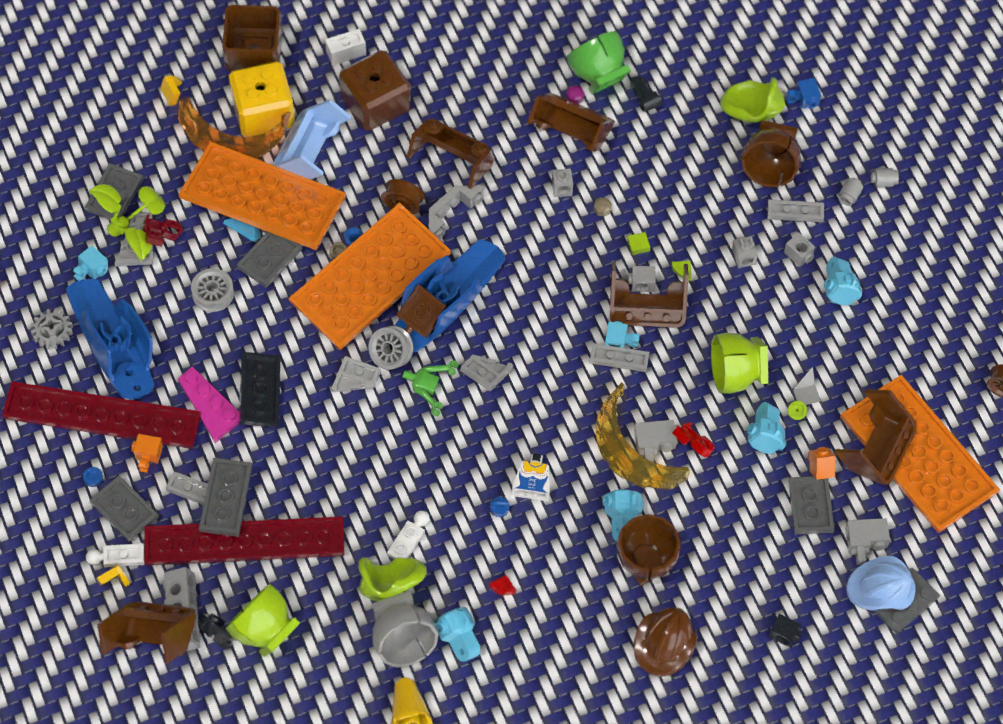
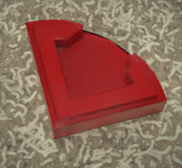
(502, 586)

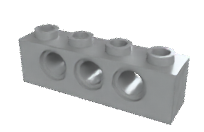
(183, 581)

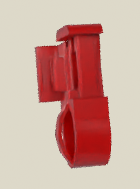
(699, 443)

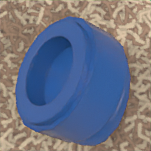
(352, 235)
(499, 506)

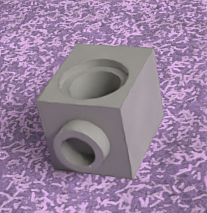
(562, 183)
(797, 243)
(642, 278)

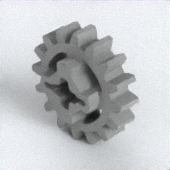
(60, 327)

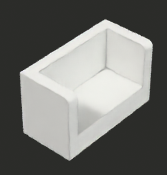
(345, 47)

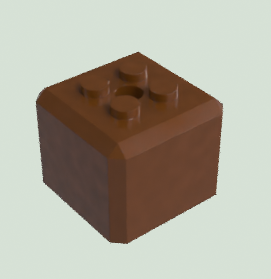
(251, 28)
(375, 101)

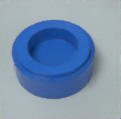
(92, 476)

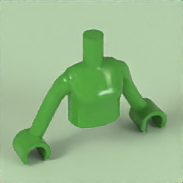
(425, 382)

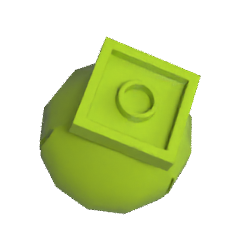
(738, 362)
(263, 621)

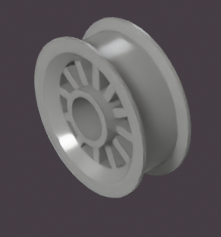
(212, 300)
(390, 359)

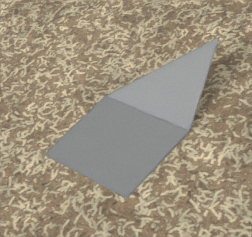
(806, 389)

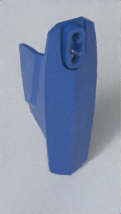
(454, 285)
(115, 337)

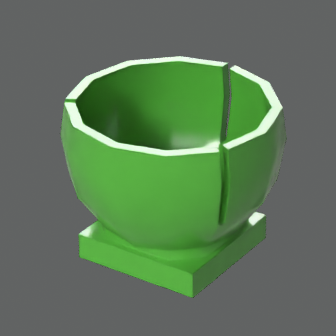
(600, 62)

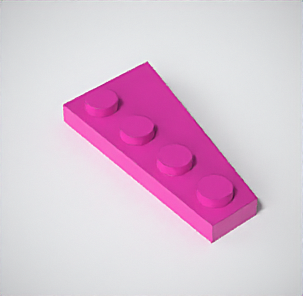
(216, 412)

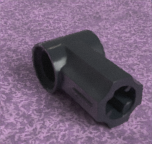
(646, 96)

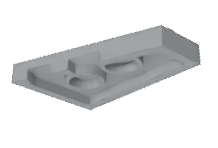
(127, 256)

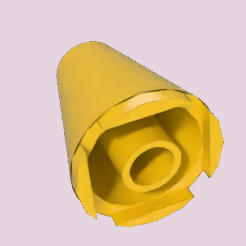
(409, 704)

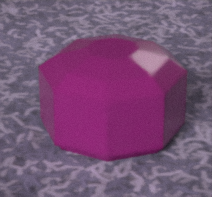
(575, 94)

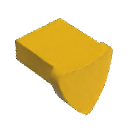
(170, 90)
(111, 574)

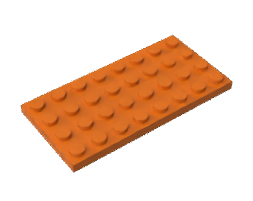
(262, 195)
(368, 276)
(936, 468)

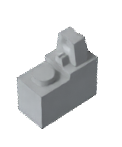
(654, 437)
(866, 535)

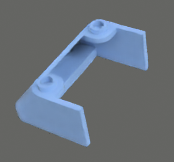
(307, 137)

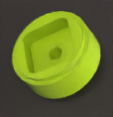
(797, 410)

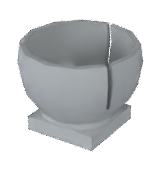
(398, 629)

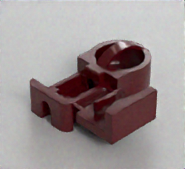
(156, 230)

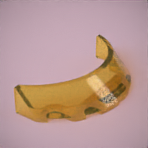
(624, 459)

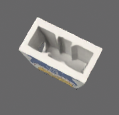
(532, 479)

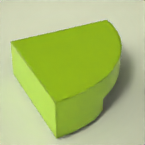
(678, 268)

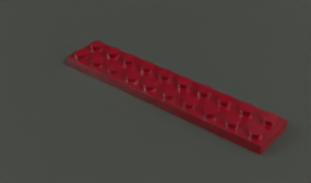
(100, 414)
(255, 542)

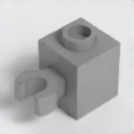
(744, 251)

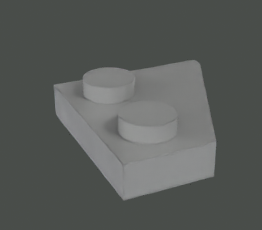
(485, 371)
(355, 376)

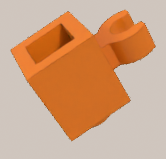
(147, 450)
(822, 463)

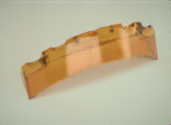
(202, 133)

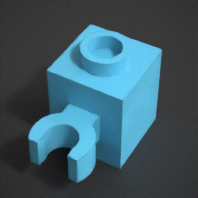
(91, 263)
(618, 336)

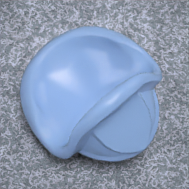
(881, 585)

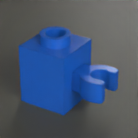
(806, 93)

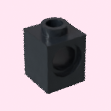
(785, 631)

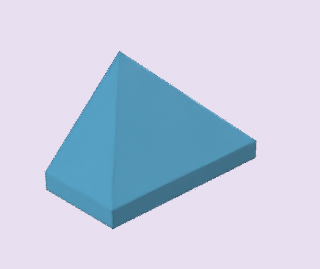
(251, 232)

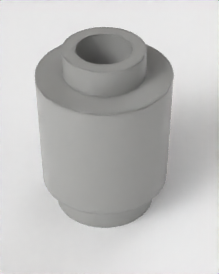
(884, 177)
(850, 191)

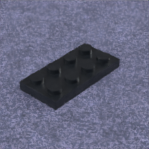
(259, 389)

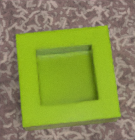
(638, 243)

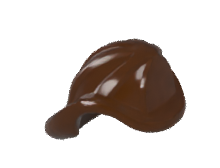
(664, 641)

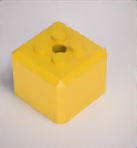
(262, 109)

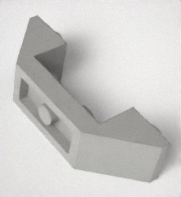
(451, 199)

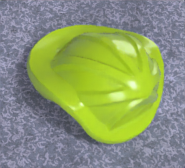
(753, 101)
(386, 581)

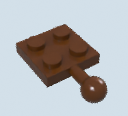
(421, 311)

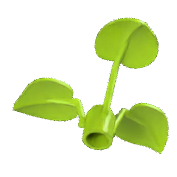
(110, 199)

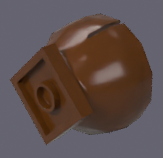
(772, 155)
(648, 547)

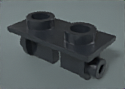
(212, 625)

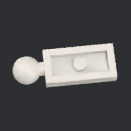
(409, 536)
(117, 555)

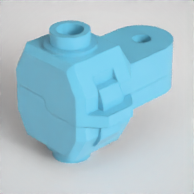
(841, 285)
(767, 432)
(622, 507)
(457, 630)

